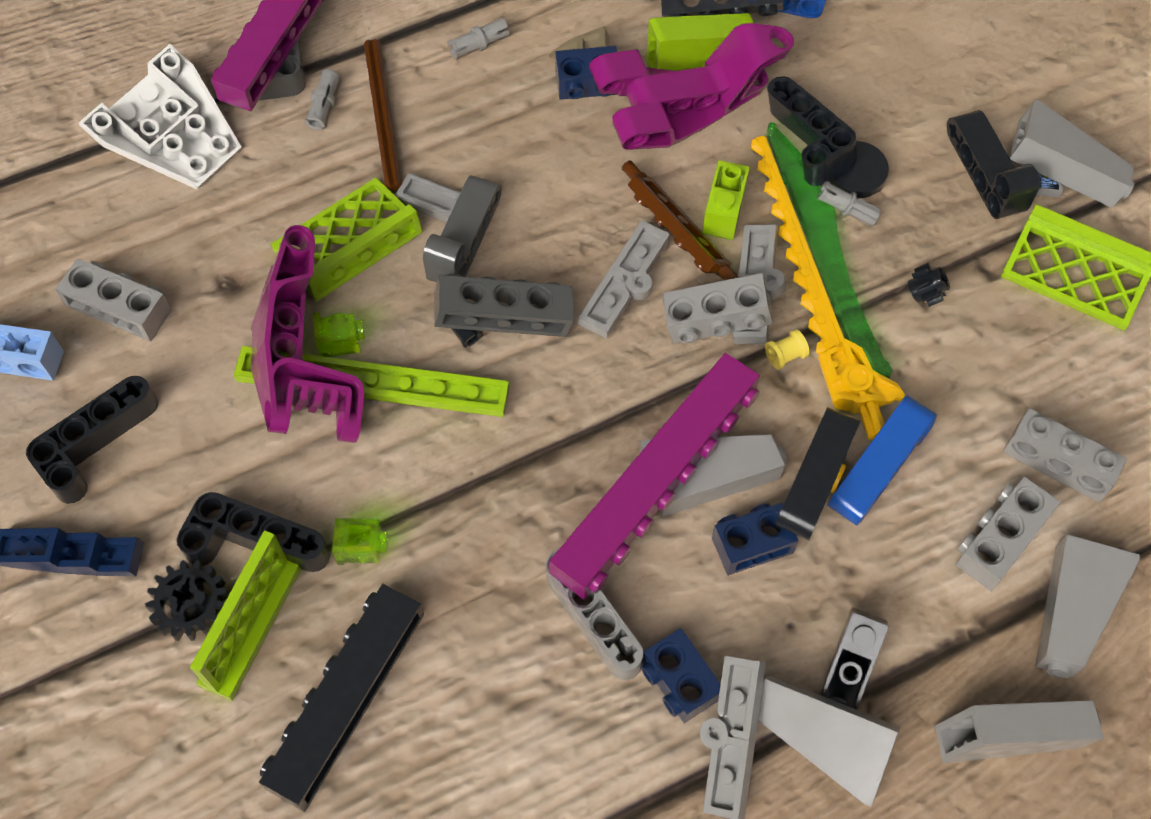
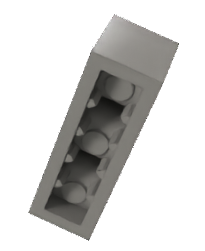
(703, 300)
(121, 312)
(1065, 455)
(1001, 548)

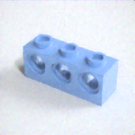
(29, 352)

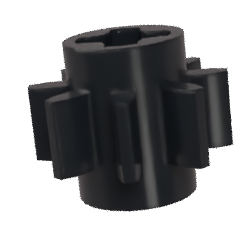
(928, 284)

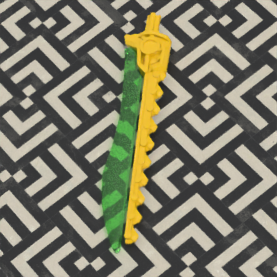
(851, 366)

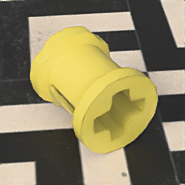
(787, 349)

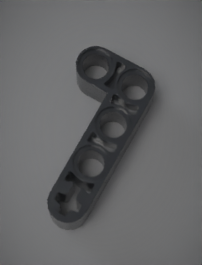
(829, 139)
(999, 183)
(97, 433)
(817, 473)
(227, 524)

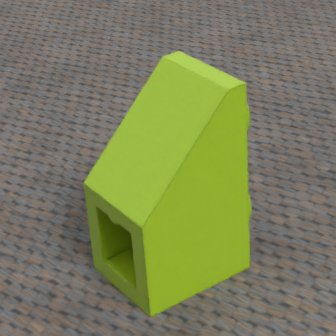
(725, 200)

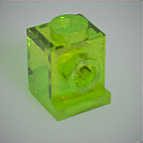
(338, 334)
(351, 532)

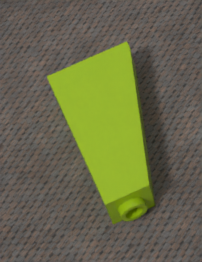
(688, 40)

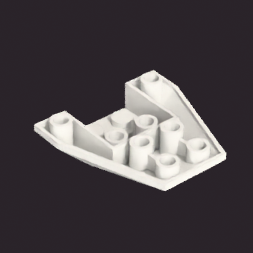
(167, 123)

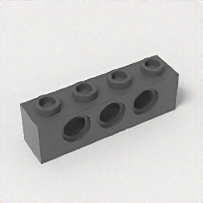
(488, 314)

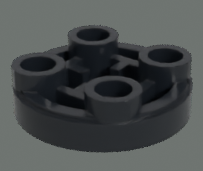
(867, 174)

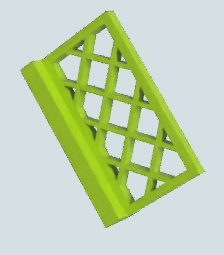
(1093, 244)
(362, 250)
(245, 619)

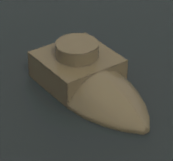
(592, 39)

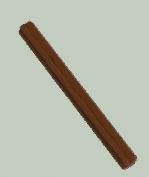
(383, 115)

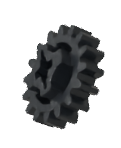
(180, 587)

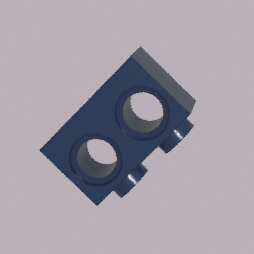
(573, 72)
(758, 546)
(690, 672)

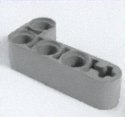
(599, 612)

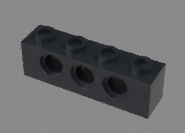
(677, 8)

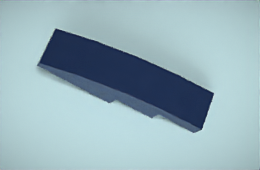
(69, 552)

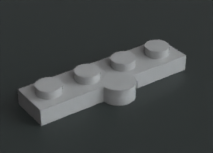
(758, 257)
(624, 280)
(733, 737)

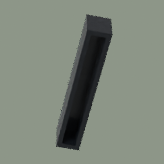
(341, 698)

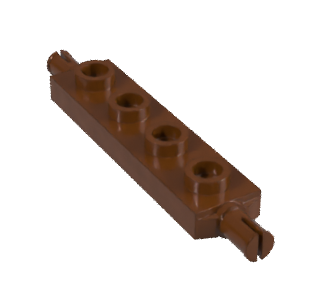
(671, 217)

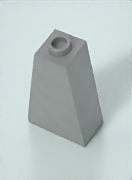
(1070, 156)
(732, 468)
(1080, 600)
(1017, 730)
(832, 736)

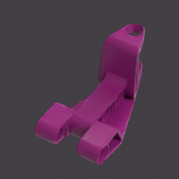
(680, 103)
(290, 380)

